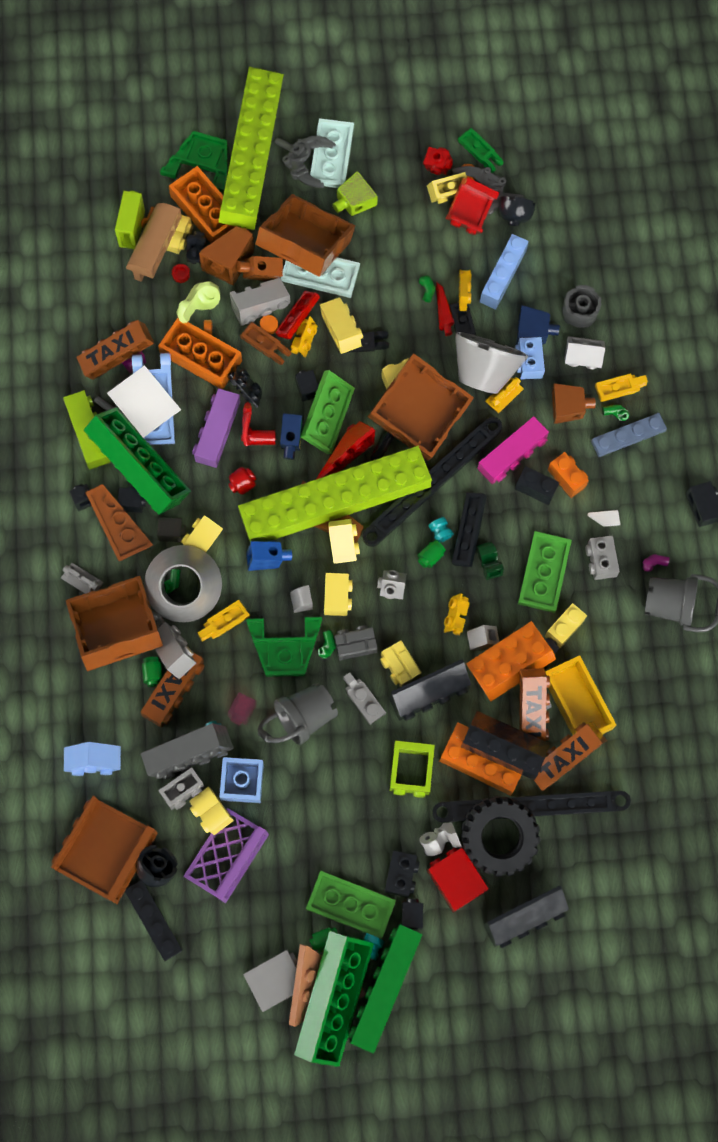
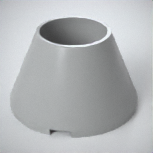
(486, 363)
(201, 564)

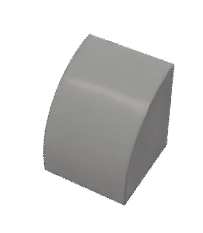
(301, 599)
(483, 637)

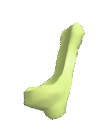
(201, 297)

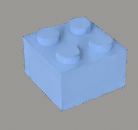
(241, 780)

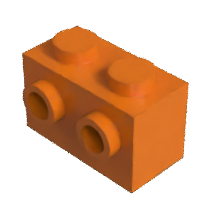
(568, 474)

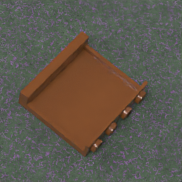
(103, 849)

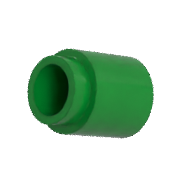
(431, 554)
(151, 671)
(319, 939)

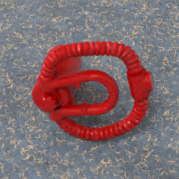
(255, 437)

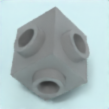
(392, 584)

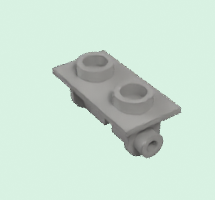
(80, 579)

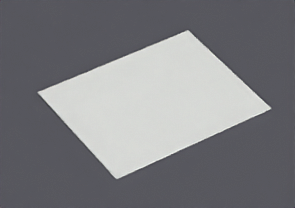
(143, 401)

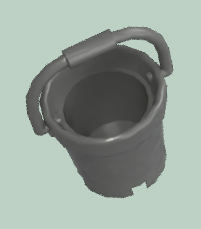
(676, 600)
(301, 714)

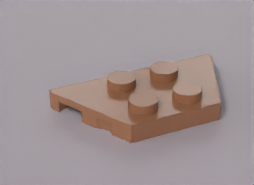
(306, 974)

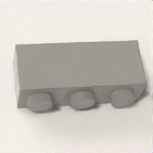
(174, 652)

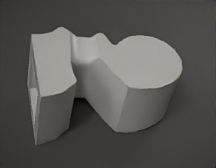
(435, 841)

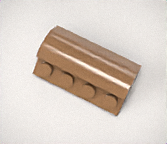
(154, 241)

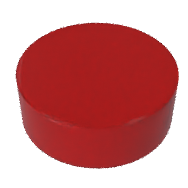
(180, 273)

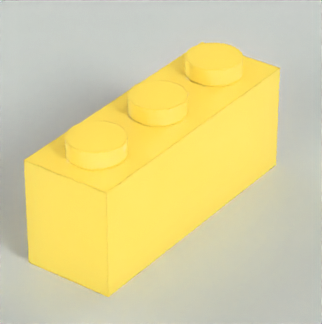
(341, 325)

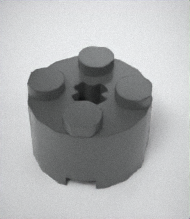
(581, 306)

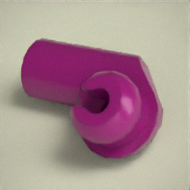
(653, 560)

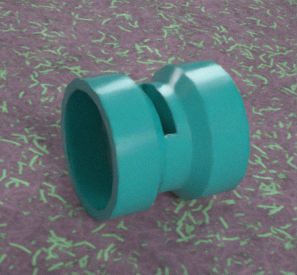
(441, 530)
(378, 943)

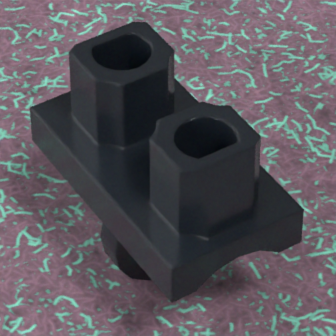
(195, 244)

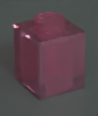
(242, 709)

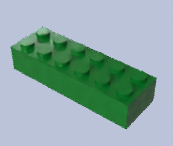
(137, 460)
(386, 988)
(334, 999)

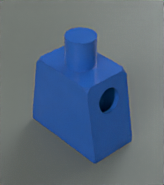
(266, 555)

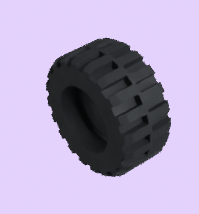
(519, 855)

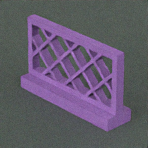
(240, 865)

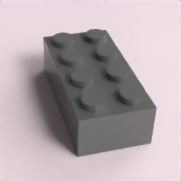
(187, 751)

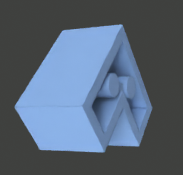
(92, 757)

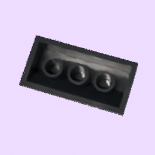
(430, 690)
(505, 745)
(527, 916)

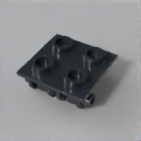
(249, 390)

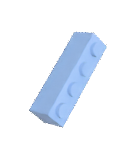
(504, 271)

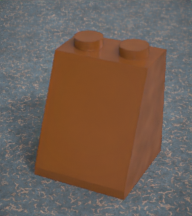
(222, 255)

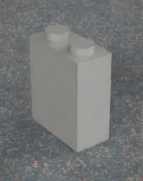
(273, 980)

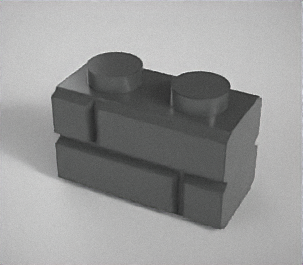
(355, 643)

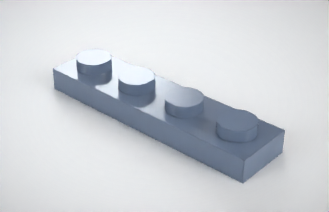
(628, 435)

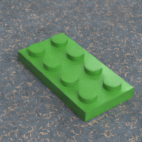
(327, 412)
(544, 572)
(350, 904)

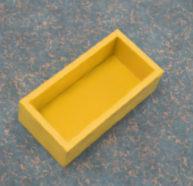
(578, 696)

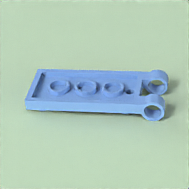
(165, 432)

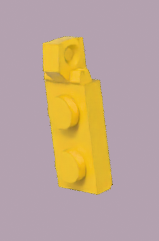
(464, 289)
(619, 386)
(224, 621)

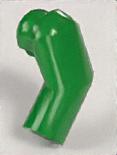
(427, 282)
(616, 410)
(172, 583)
(329, 646)

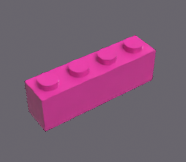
(513, 450)

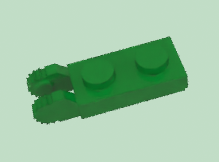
(480, 149)

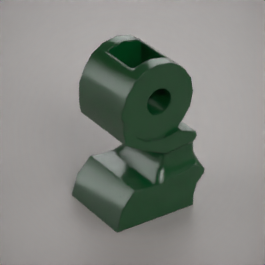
(489, 560)

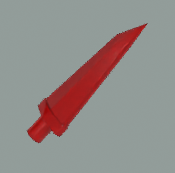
(445, 316)

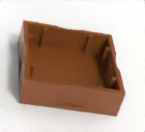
(305, 235)
(420, 406)
(113, 623)

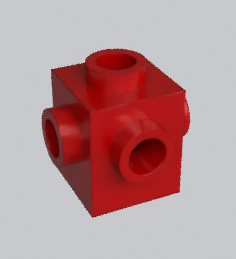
(438, 160)

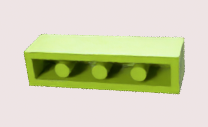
(81, 414)

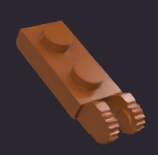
(264, 342)

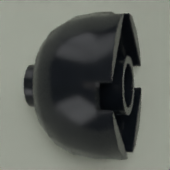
(516, 210)
(156, 866)

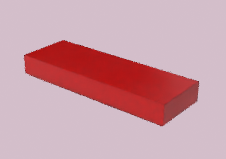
(297, 314)

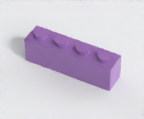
(217, 428)

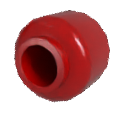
(242, 480)

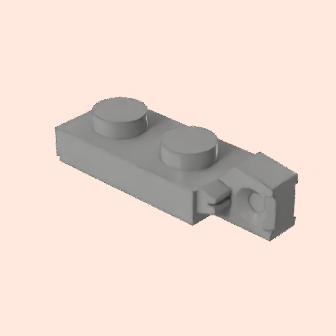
(363, 699)

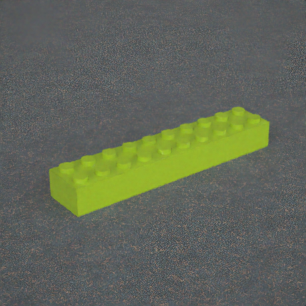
(251, 149)
(335, 495)

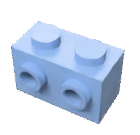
(534, 365)

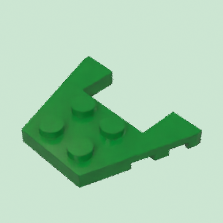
(201, 151)
(284, 655)

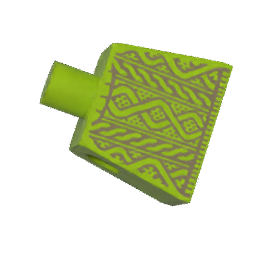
(355, 196)

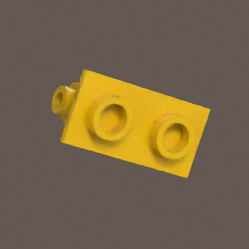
(306, 331)
(505, 395)
(457, 606)

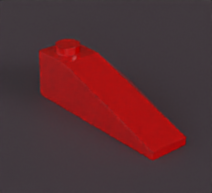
(353, 444)

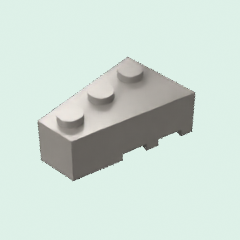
(259, 301)

